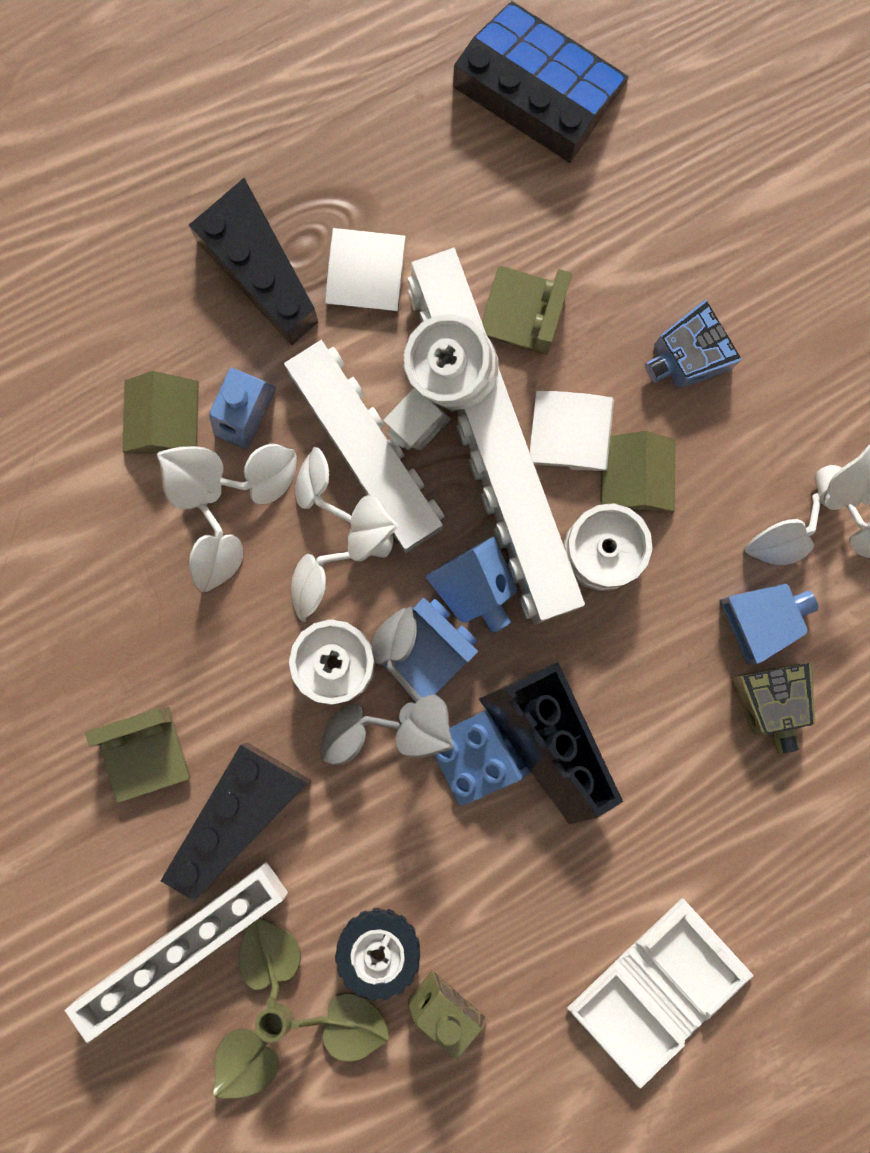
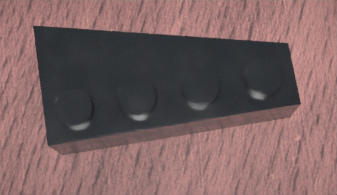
(250, 254)
(555, 742)
(237, 811)

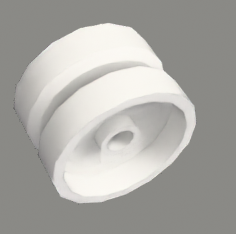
(439, 342)
(625, 535)
(310, 659)

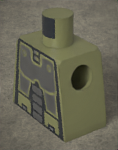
(778, 702)
(446, 1016)

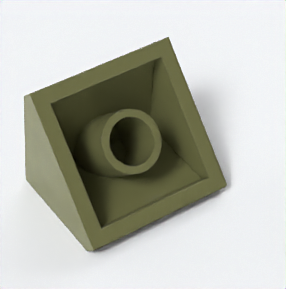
(159, 413)
(640, 472)

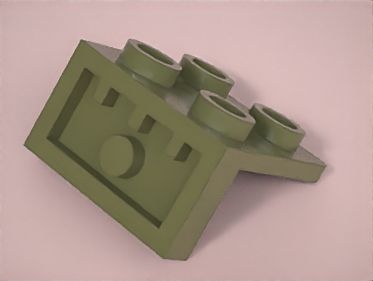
(525, 308)
(141, 753)

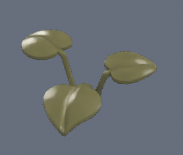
(243, 1059)

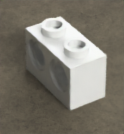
(415, 421)

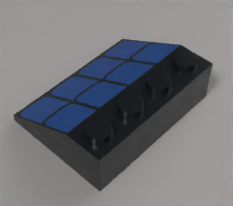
(537, 80)

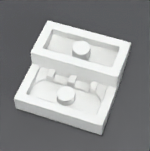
(365, 269)
(571, 430)

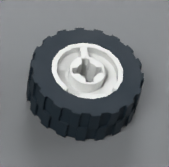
(371, 976)

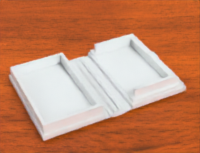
(660, 992)

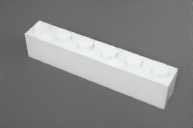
(363, 444)
(176, 952)

